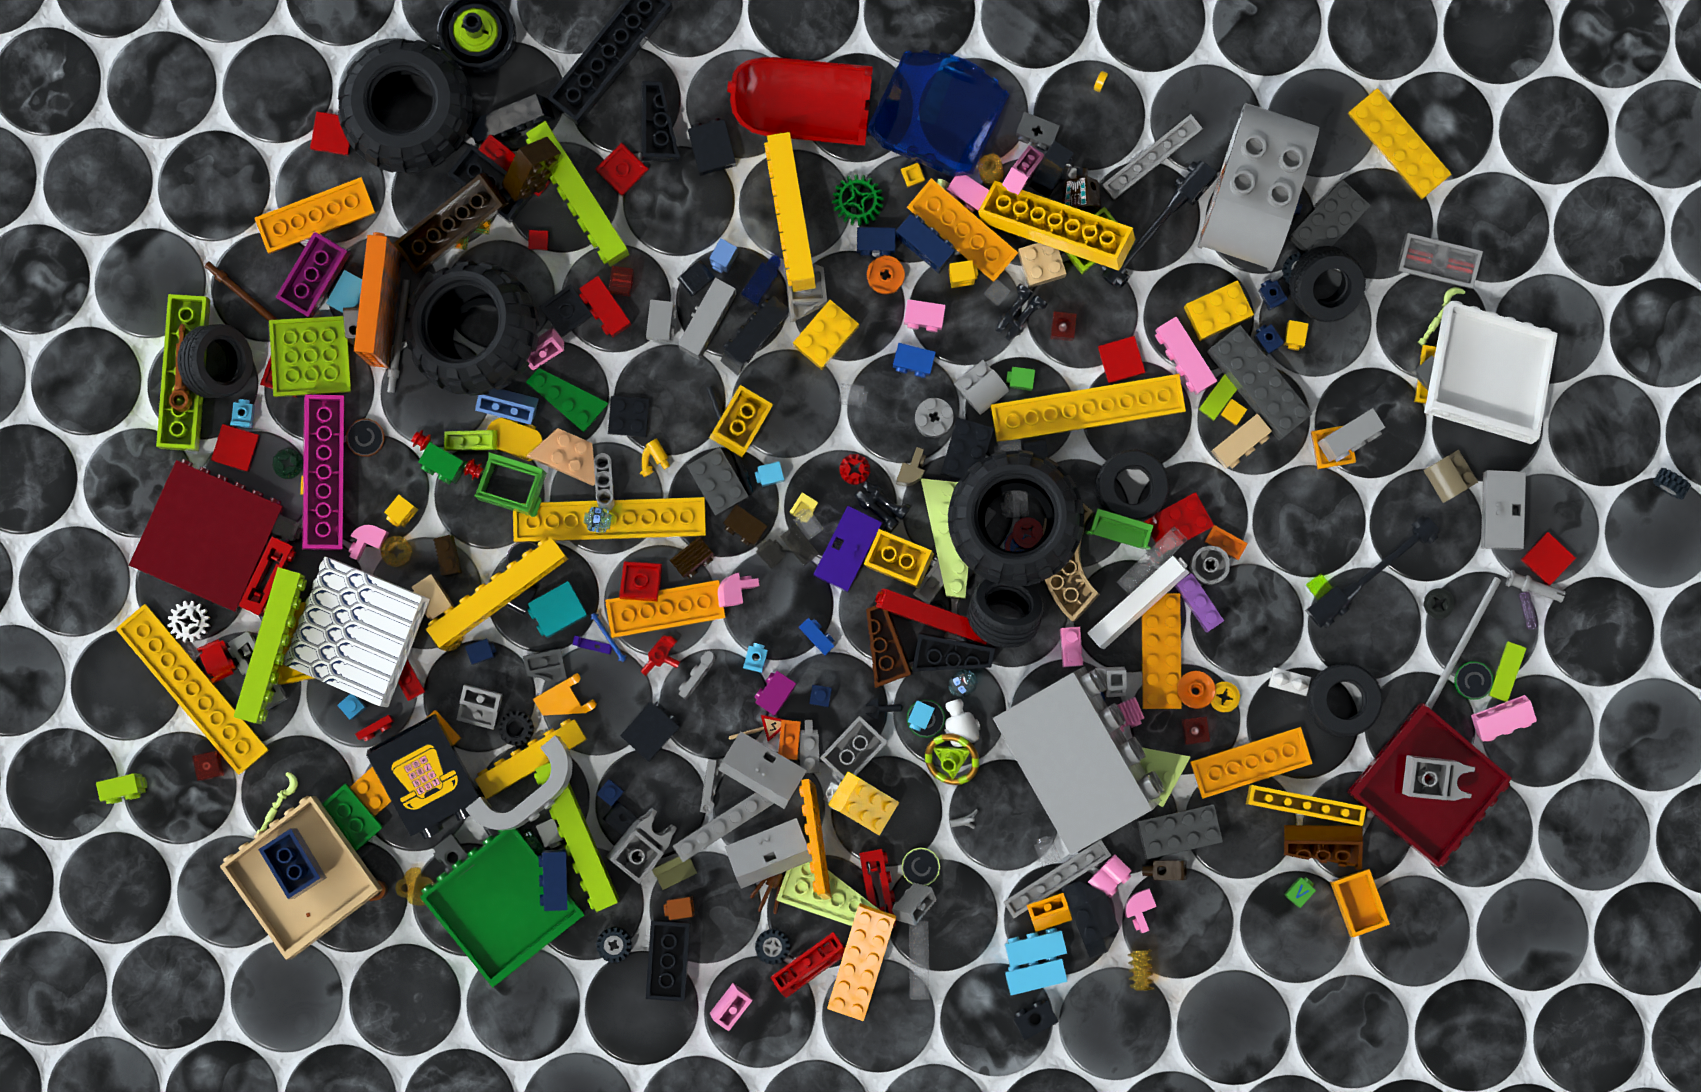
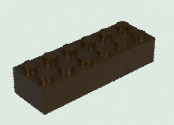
(451, 223)

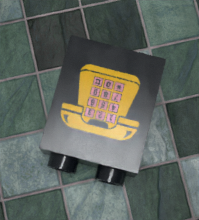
(423, 776)

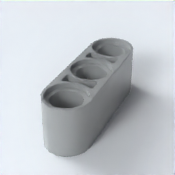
(604, 473)

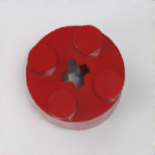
(216, 660)

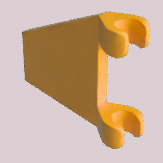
(562, 699)

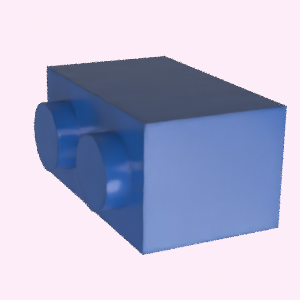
(913, 360)

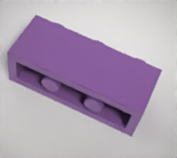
(1199, 602)

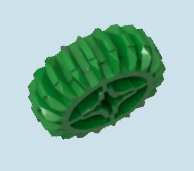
(850, 202)

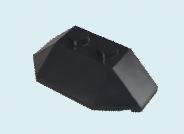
(1092, 916)

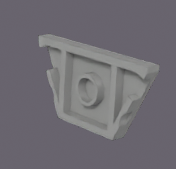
(807, 301)

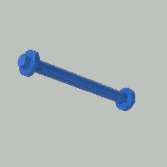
(622, 657)

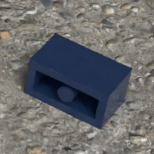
(875, 240)

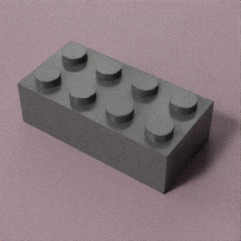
(1330, 219)
(1179, 831)

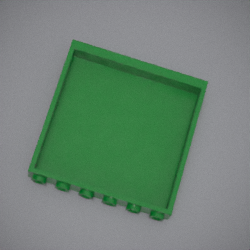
(496, 905)

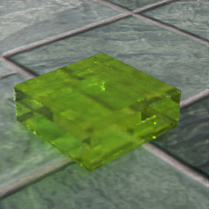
(1318, 586)

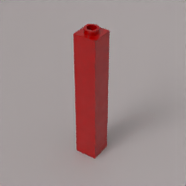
(926, 614)

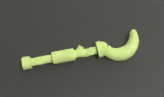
(1436, 321)
(282, 795)

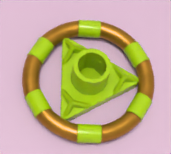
(951, 759)

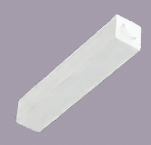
(1138, 602)

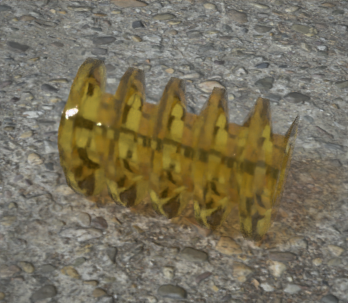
(990, 168)
(1140, 970)

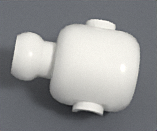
(961, 723)

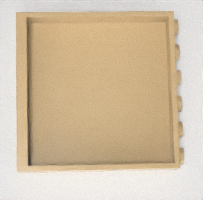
(329, 902)

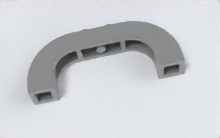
(542, 798)

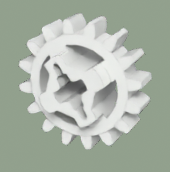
(190, 614)

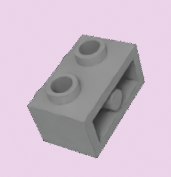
(660, 321)

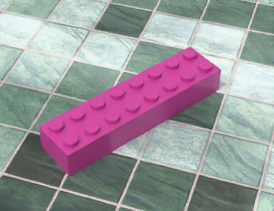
(323, 472)

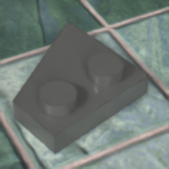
(546, 665)

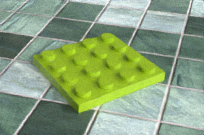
(309, 356)

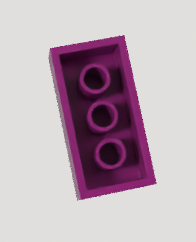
(313, 275)

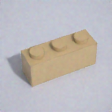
(1242, 442)

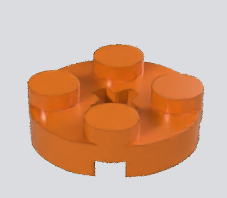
(891, 284)

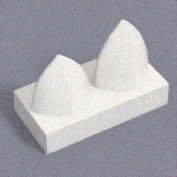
(1289, 681)

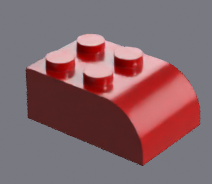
(1186, 515)

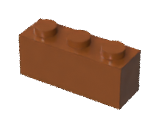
(679, 908)

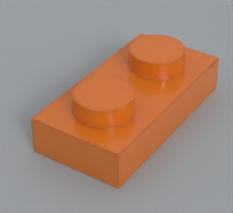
(1229, 543)
(789, 739)

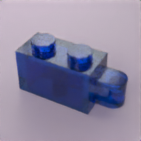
(761, 281)

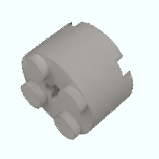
(930, 407)
(1208, 554)

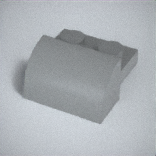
(981, 387)
(479, 706)

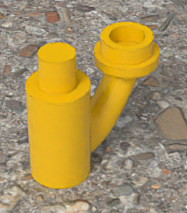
(656, 450)

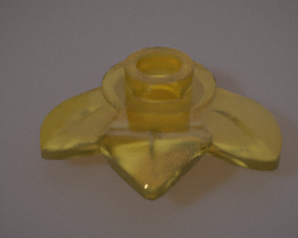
(415, 883)

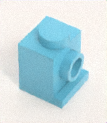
(247, 419)
(758, 665)

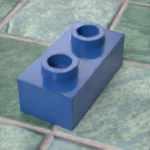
(821, 641)

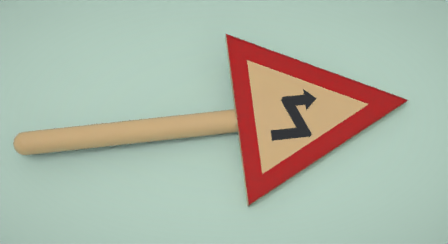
(771, 726)

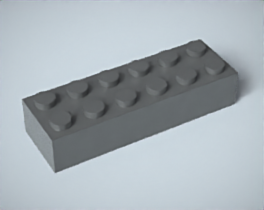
(1259, 382)

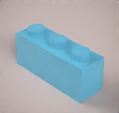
(1035, 947)
(1035, 975)

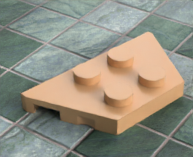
(566, 454)

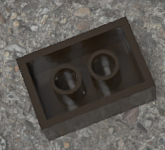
(531, 169)

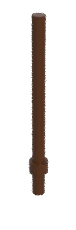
(221, 276)

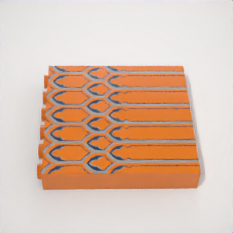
(378, 301)

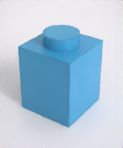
(352, 706)

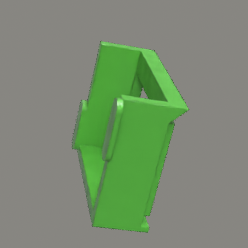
(533, 502)
(1120, 529)

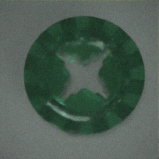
(290, 472)
(533, 841)

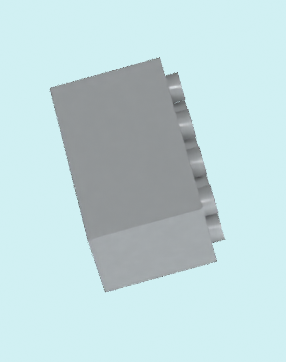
(1080, 759)

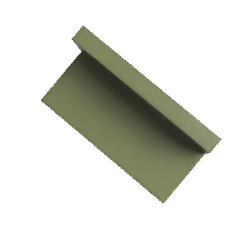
(674, 872)

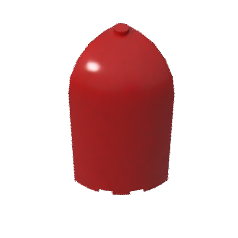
(802, 98)

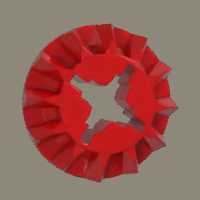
(854, 478)
(1026, 523)

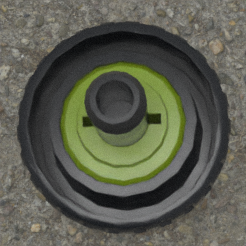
(477, 34)

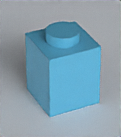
(769, 474)
(920, 716)

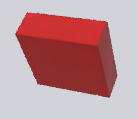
(538, 240)

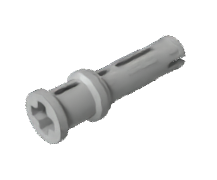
(1526, 584)

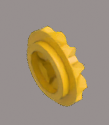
(1232, 692)

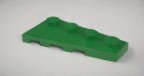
(570, 400)

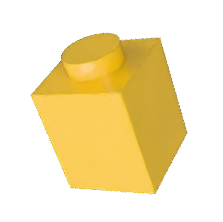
(1295, 335)

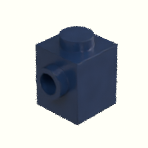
(1268, 339)

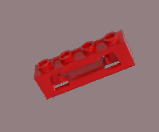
(260, 572)
(885, 877)
(809, 965)

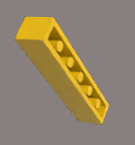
(527, 760)
(1306, 805)

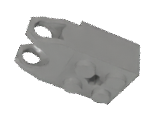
(1441, 780)
(646, 844)

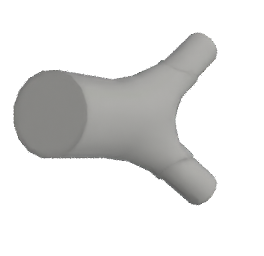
(964, 820)

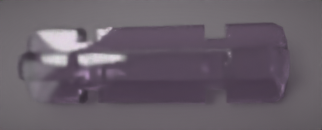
(1528, 610)

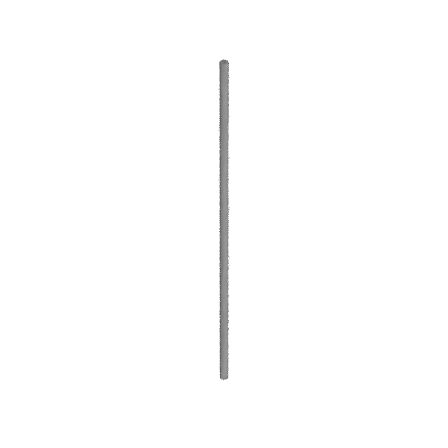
(1453, 660)

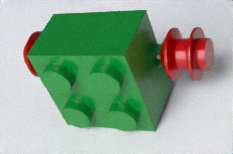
(443, 463)

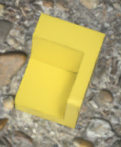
(804, 502)

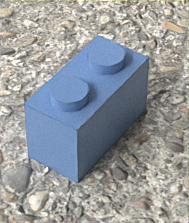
(723, 256)

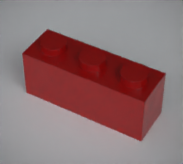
(604, 307)

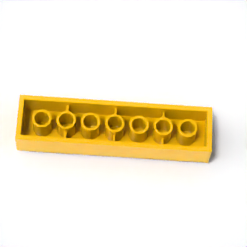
(790, 211)
(1057, 226)
(497, 593)

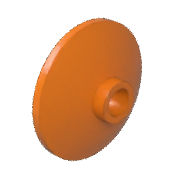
(1199, 681)

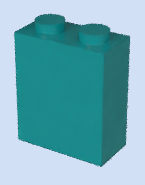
(557, 610)

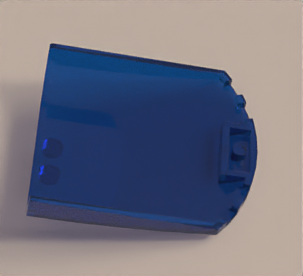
(938, 112)

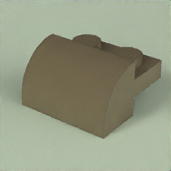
(911, 473)
(1450, 476)

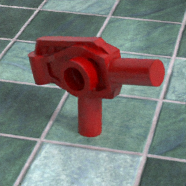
(659, 654)

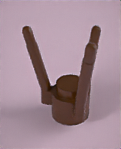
(772, 882)

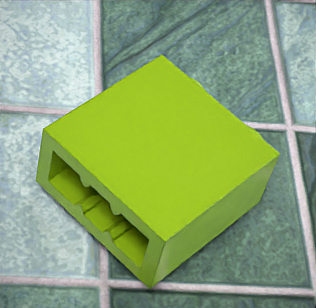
(126, 787)

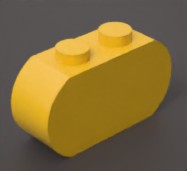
(515, 438)

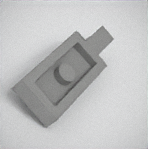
(809, 748)
(709, 787)

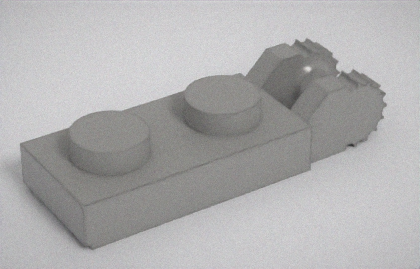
(698, 674)

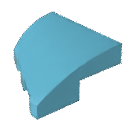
(346, 292)

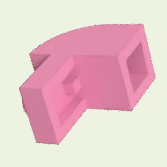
(366, 535)
(730, 589)
(1136, 905)

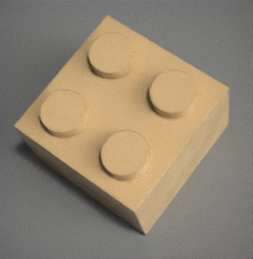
(1041, 264)
(439, 600)

